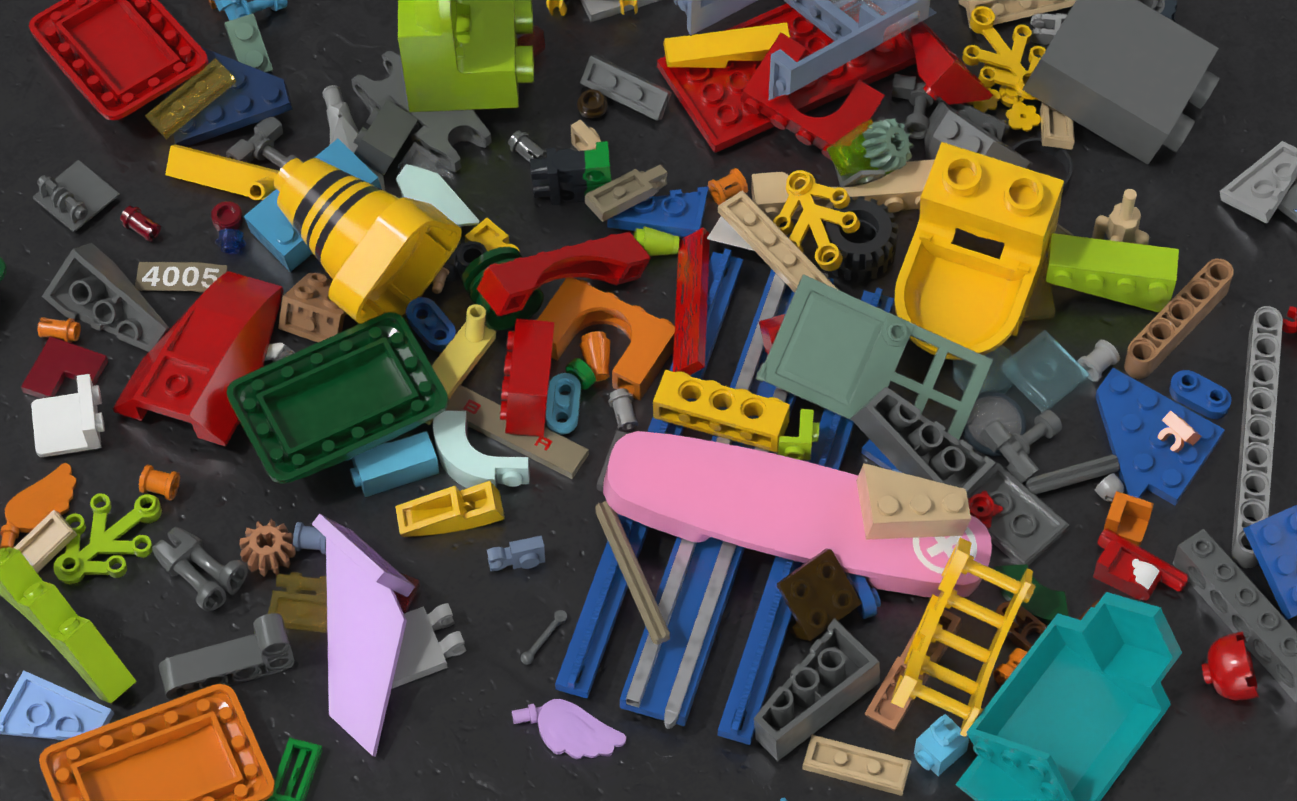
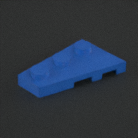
(672, 213)

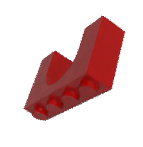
(819, 131)

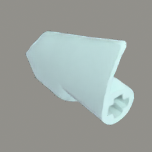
(431, 188)

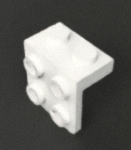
(68, 421)

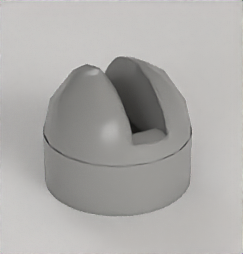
(1108, 486)

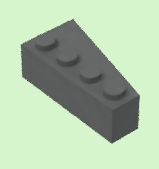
(918, 444)
(818, 690)

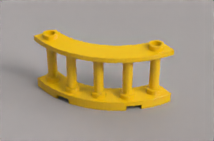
(931, 631)

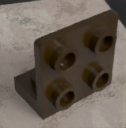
(817, 595)

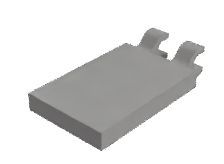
(420, 649)

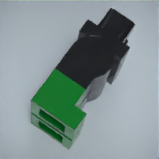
(570, 173)

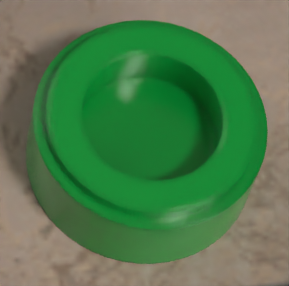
(582, 371)

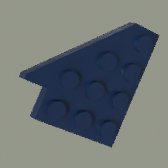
(248, 101)

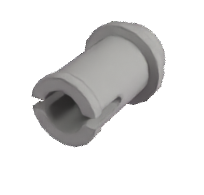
(621, 402)

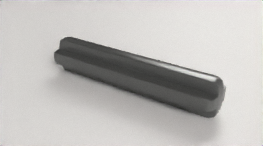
(1073, 474)

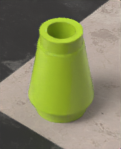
(656, 241)

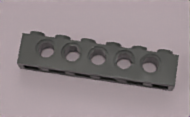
(1241, 607)

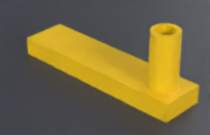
(220, 172)

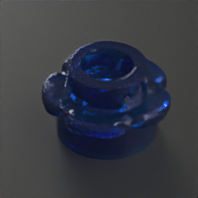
(230, 240)

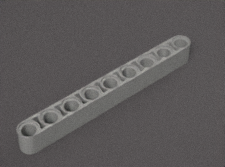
(1257, 421)

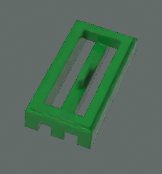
(308, 775)

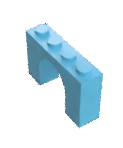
(394, 464)

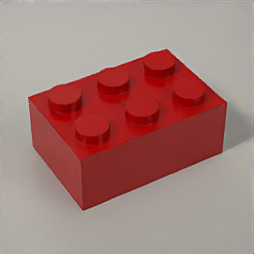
(529, 377)

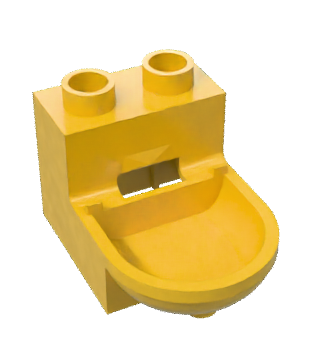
(962, 291)

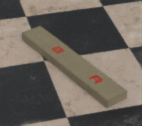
(549, 450)

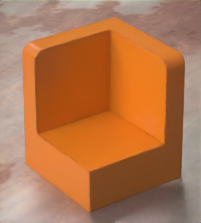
(1129, 517)

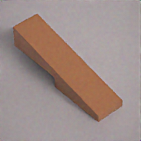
(881, 708)

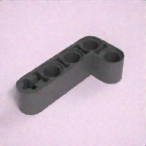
(230, 661)

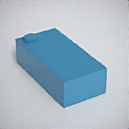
(274, 229)

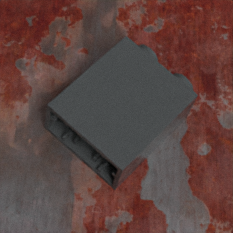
(1125, 74)

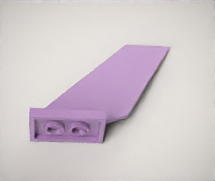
(362, 630)

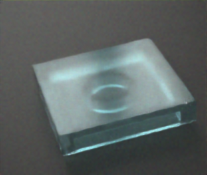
(1044, 371)

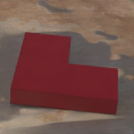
(59, 361)

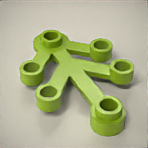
(106, 541)

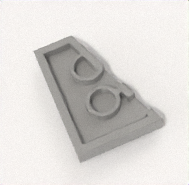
(1264, 183)

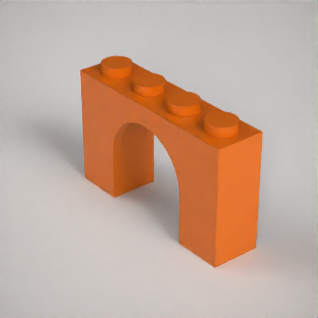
(651, 338)

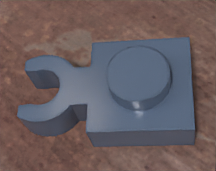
(520, 553)

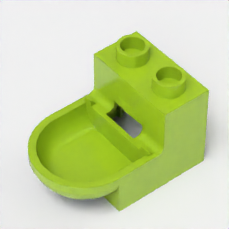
(464, 53)

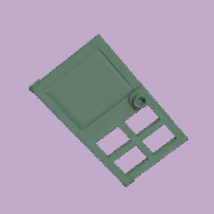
(847, 351)

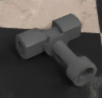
(906, 88)
(261, 144)
(1016, 446)

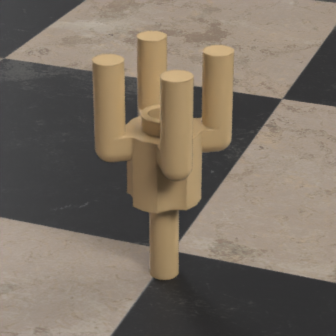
(1122, 223)

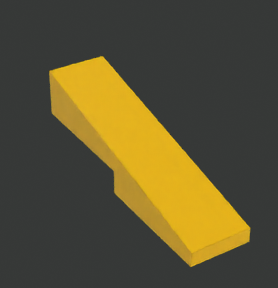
(716, 48)

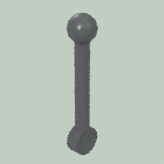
(560, 618)

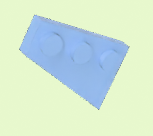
(49, 711)

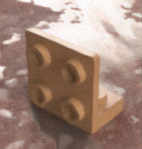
(309, 310)

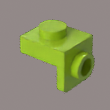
(800, 446)

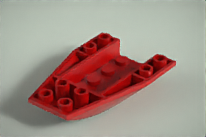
(203, 353)

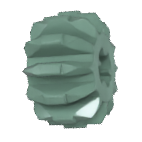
(887, 145)

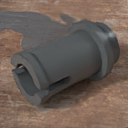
(524, 146)

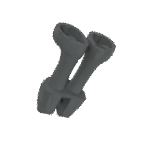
(190, 550)

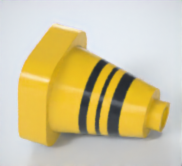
(367, 240)

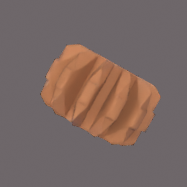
(267, 547)

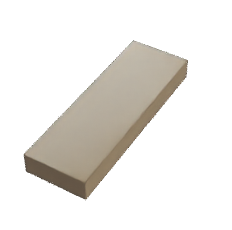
(856, 765)

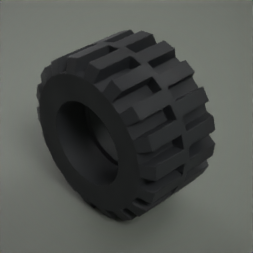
(869, 257)

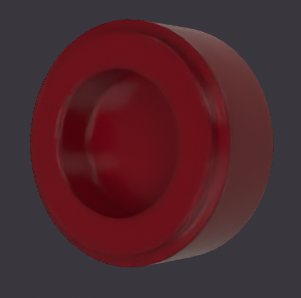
(227, 216)

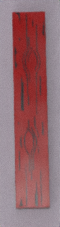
(691, 303)

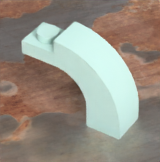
(468, 465)

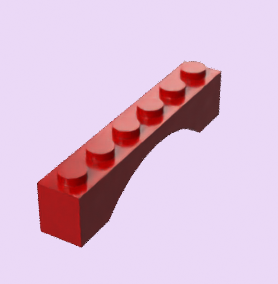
(607, 259)

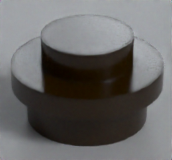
(592, 104)

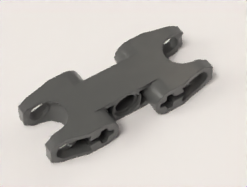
(434, 129)

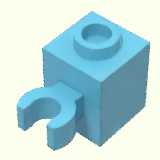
(940, 745)

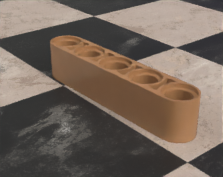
(1175, 330)

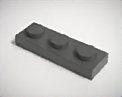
(626, 87)

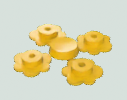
(1020, 115)

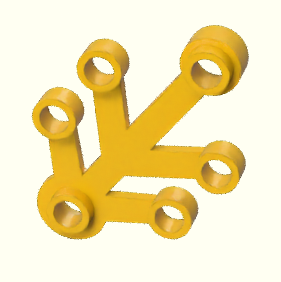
(982, 22)
(814, 214)

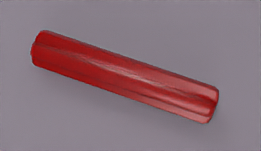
(1170, 575)

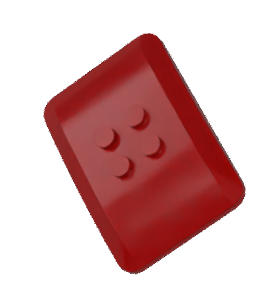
(118, 50)

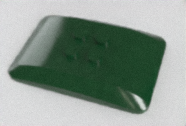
(337, 398)

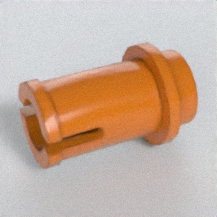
(59, 329)

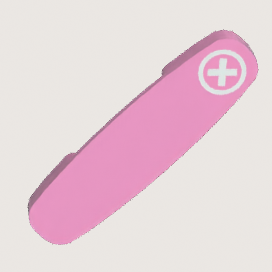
(774, 508)

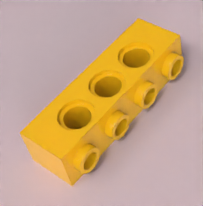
(733, 423)

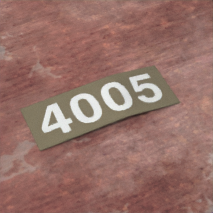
(177, 276)

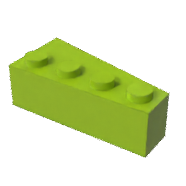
(1114, 270)

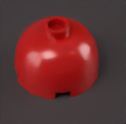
(1231, 668)

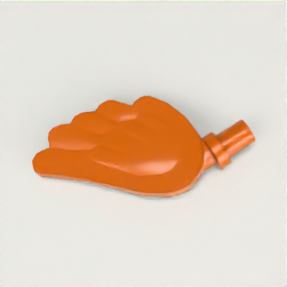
(36, 502)

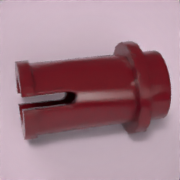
(140, 223)

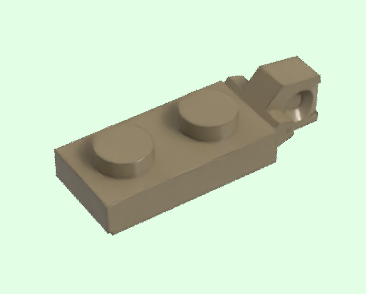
(625, 192)

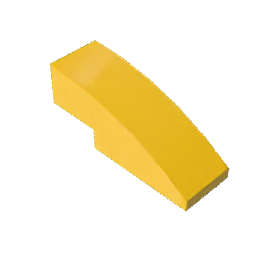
(450, 510)

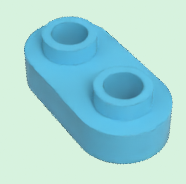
(563, 406)

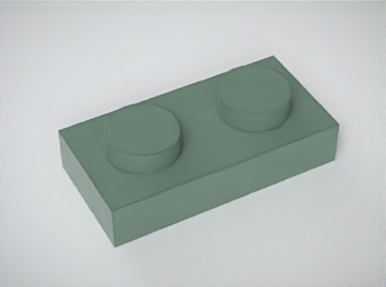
(248, 43)

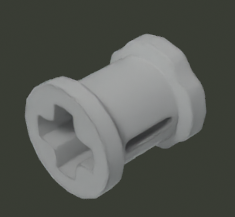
(1099, 359)

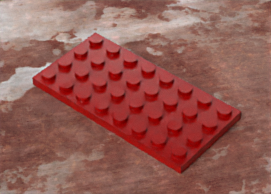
(714, 94)

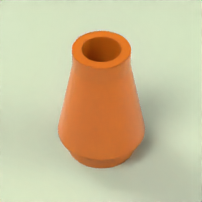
(596, 352)

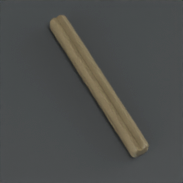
(632, 573)

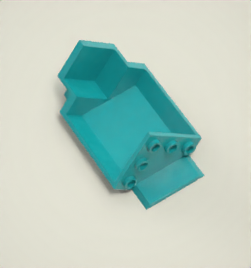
(1074, 706)

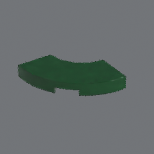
(1043, 603)

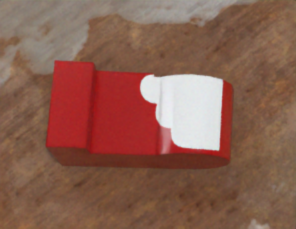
(1126, 572)

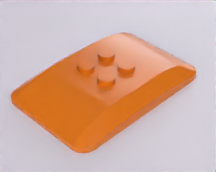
(172, 752)

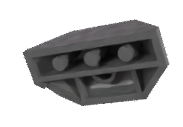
(956, 129)

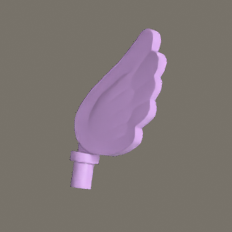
(571, 729)

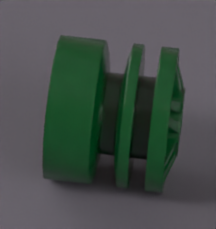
(473, 275)

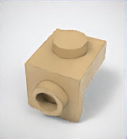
(583, 137)

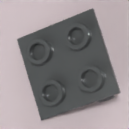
(74, 195)

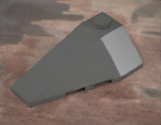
(100, 294)

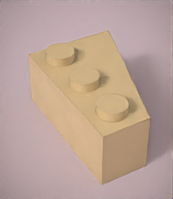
(909, 505)

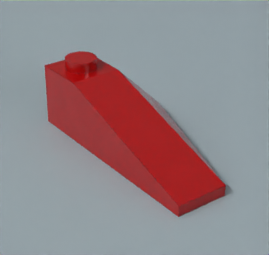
(943, 70)

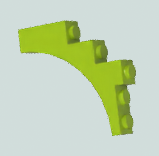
(70, 634)

